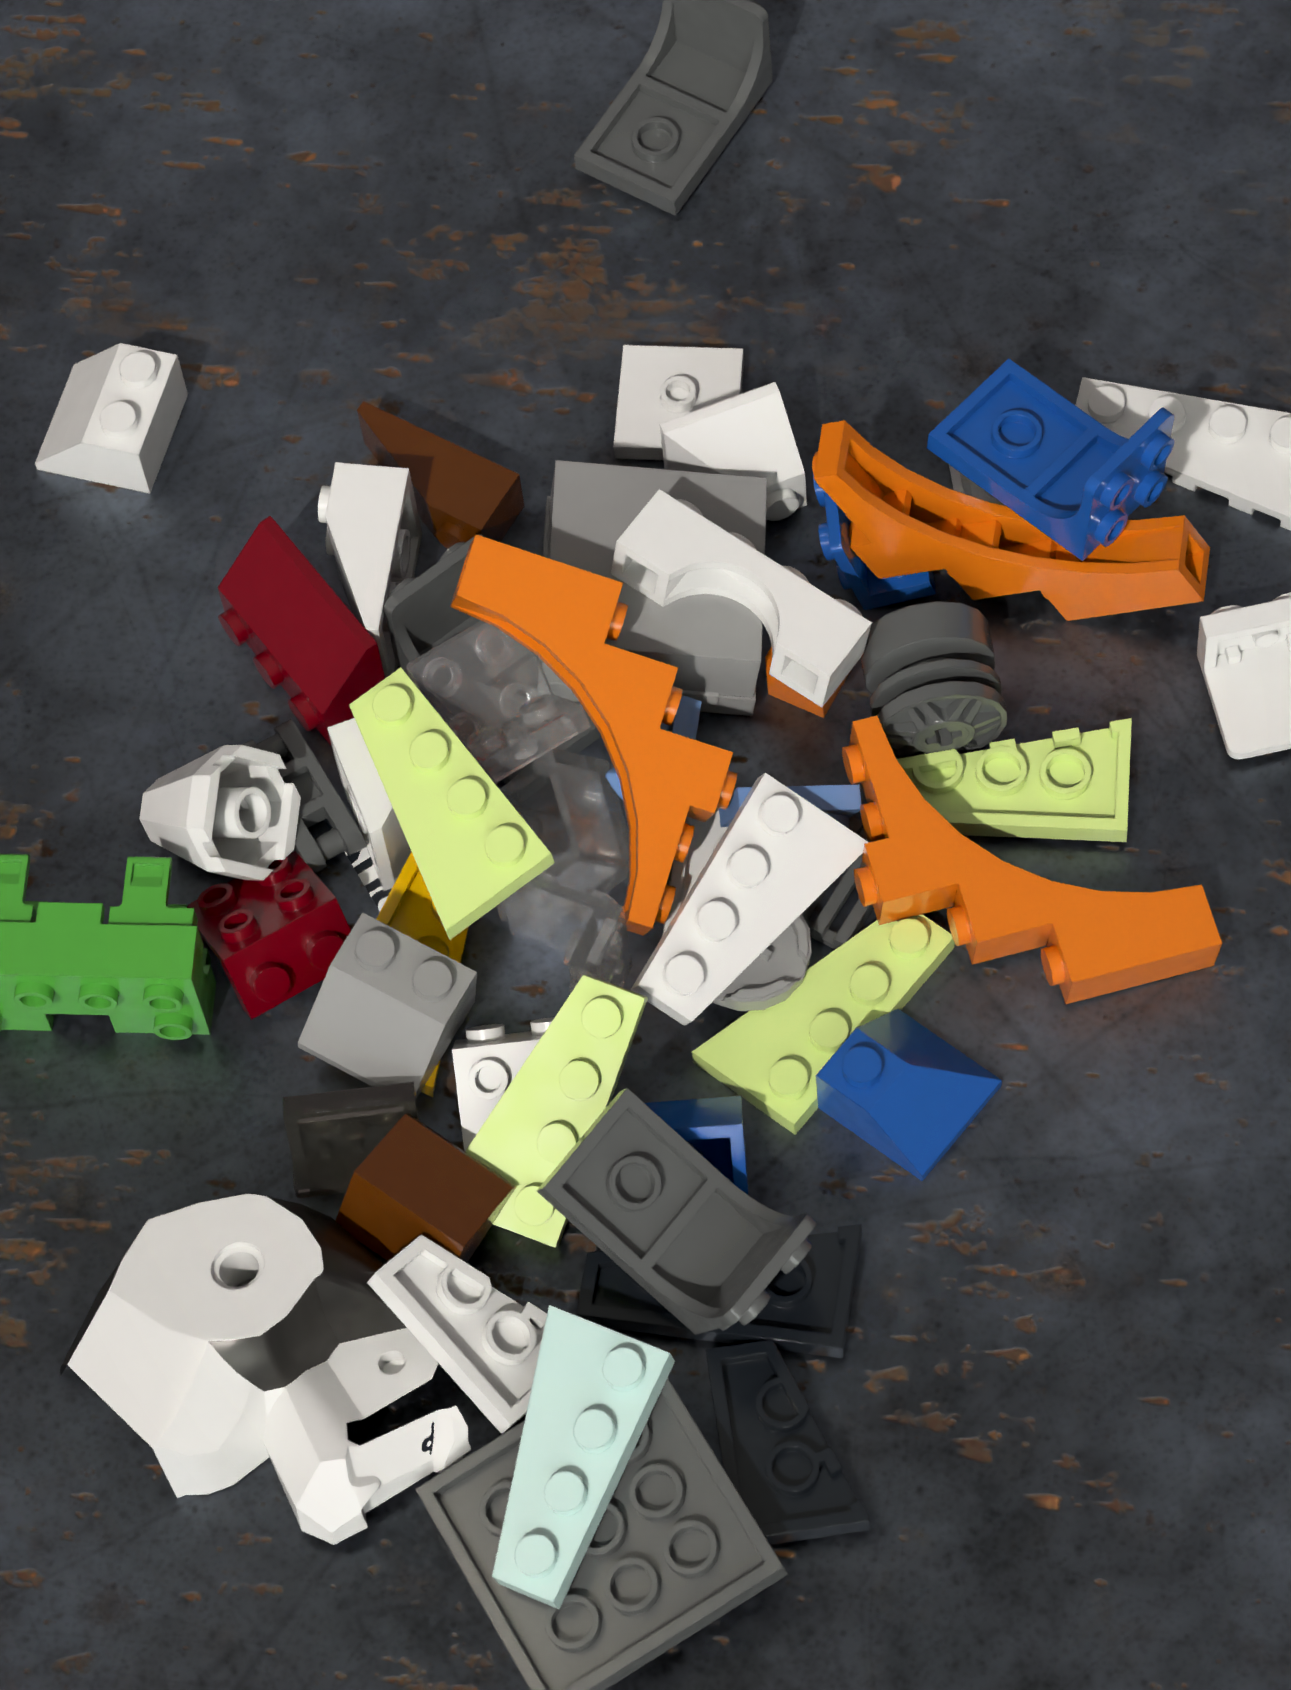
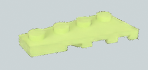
(1033, 789)
(452, 813)
(779, 1050)
(557, 1100)

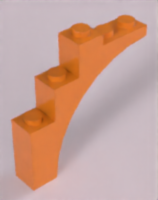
(920, 526)
(662, 775)
(1091, 936)

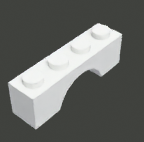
(680, 553)

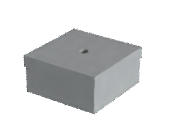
(702, 634)

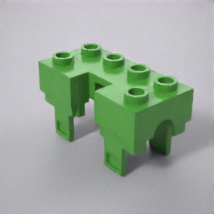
(138, 968)

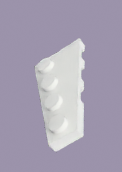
(1217, 443)
(752, 888)

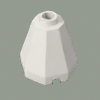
(225, 812)

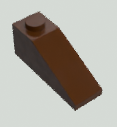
(452, 486)

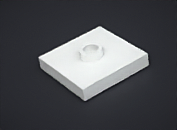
(666, 384)

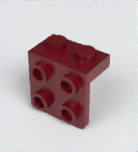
(272, 932)

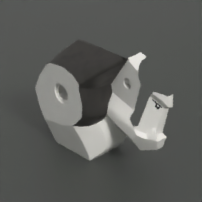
(259, 1339)

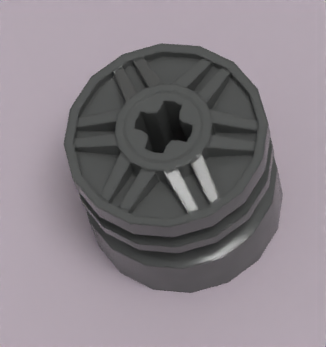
(934, 679)

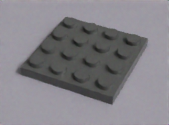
(658, 1569)

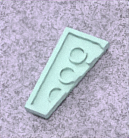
(576, 1440)

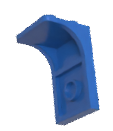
(1054, 458)

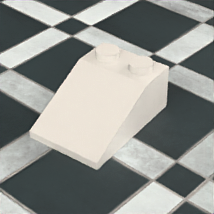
(374, 540)

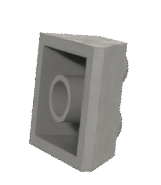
(388, 1007)

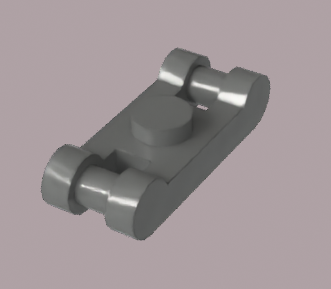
(317, 801)

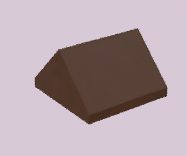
(421, 1187)

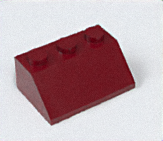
(298, 630)

